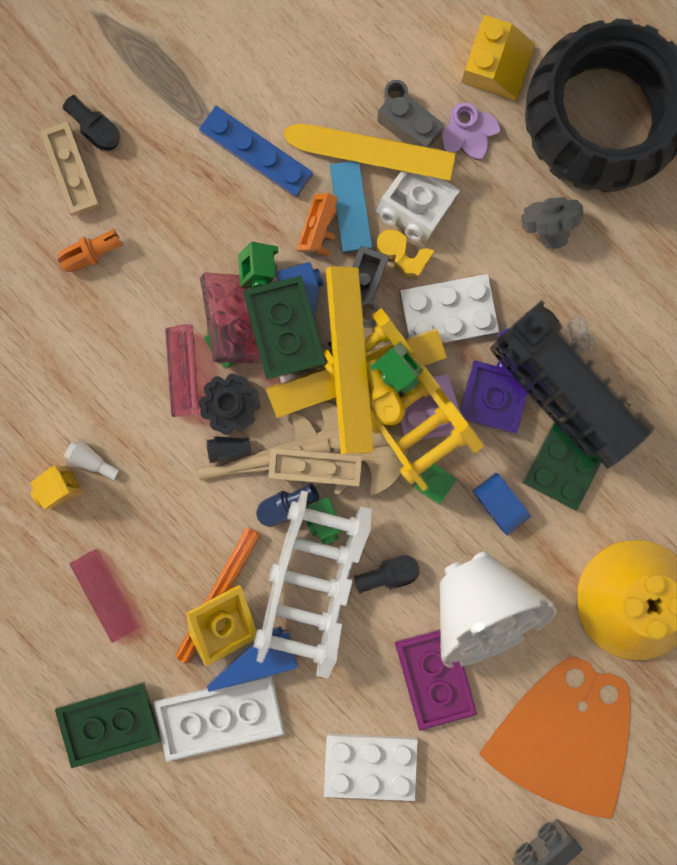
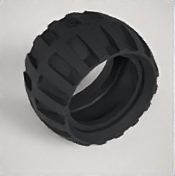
(619, 47)

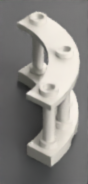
(338, 589)

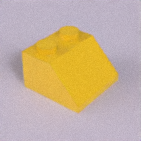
(498, 58)

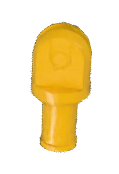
(384, 399)

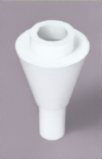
(83, 457)

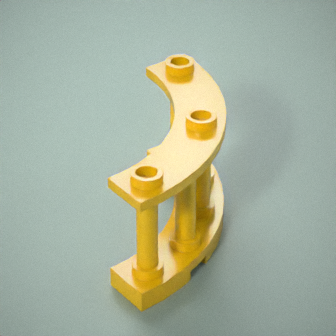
(428, 386)

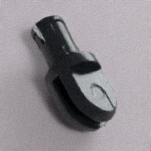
(94, 125)
(391, 574)

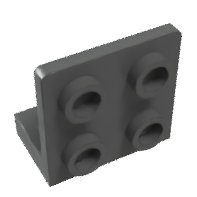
(551, 847)

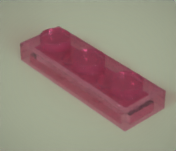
(182, 370)
(104, 595)

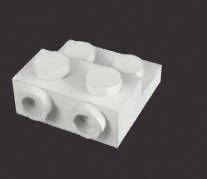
(416, 204)

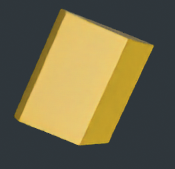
(221, 625)

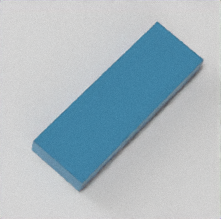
(350, 206)

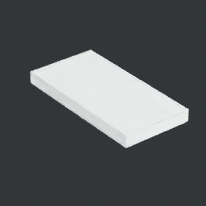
(219, 718)

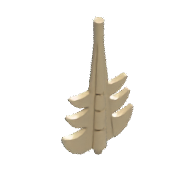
(382, 462)

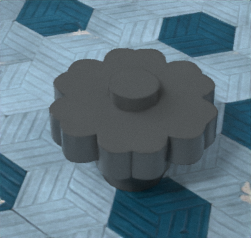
(553, 220)

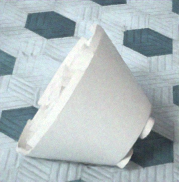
(486, 610)

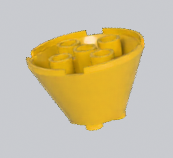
(630, 599)

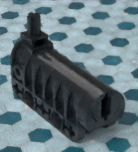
(570, 388)

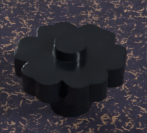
(229, 404)

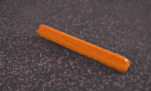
(223, 583)

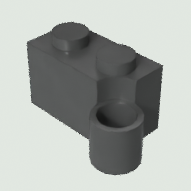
(407, 118)
(371, 269)

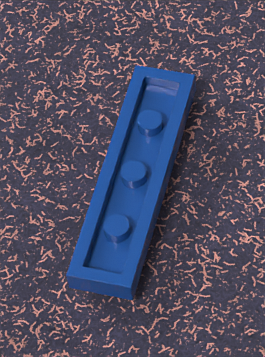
(255, 151)

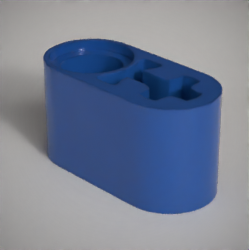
(501, 504)

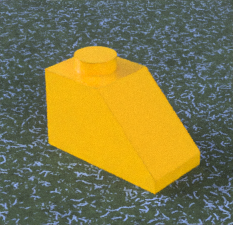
(54, 487)

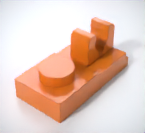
(318, 218)

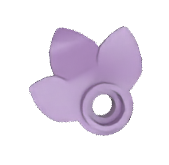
(470, 135)

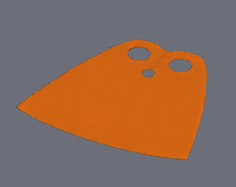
(564, 751)

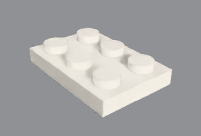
(456, 308)
(370, 767)

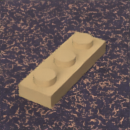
(69, 168)
(315, 466)

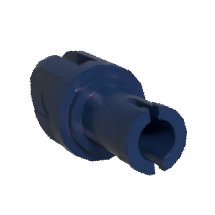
(275, 509)

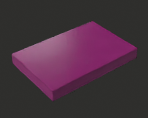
(435, 691)

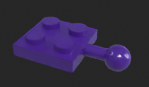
(493, 397)

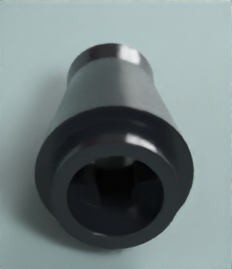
(226, 449)

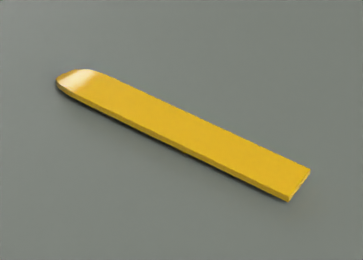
(371, 150)

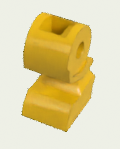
(394, 245)

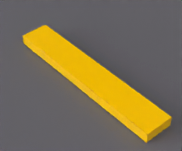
(349, 360)
(320, 385)

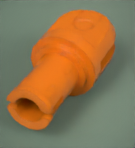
(88, 251)

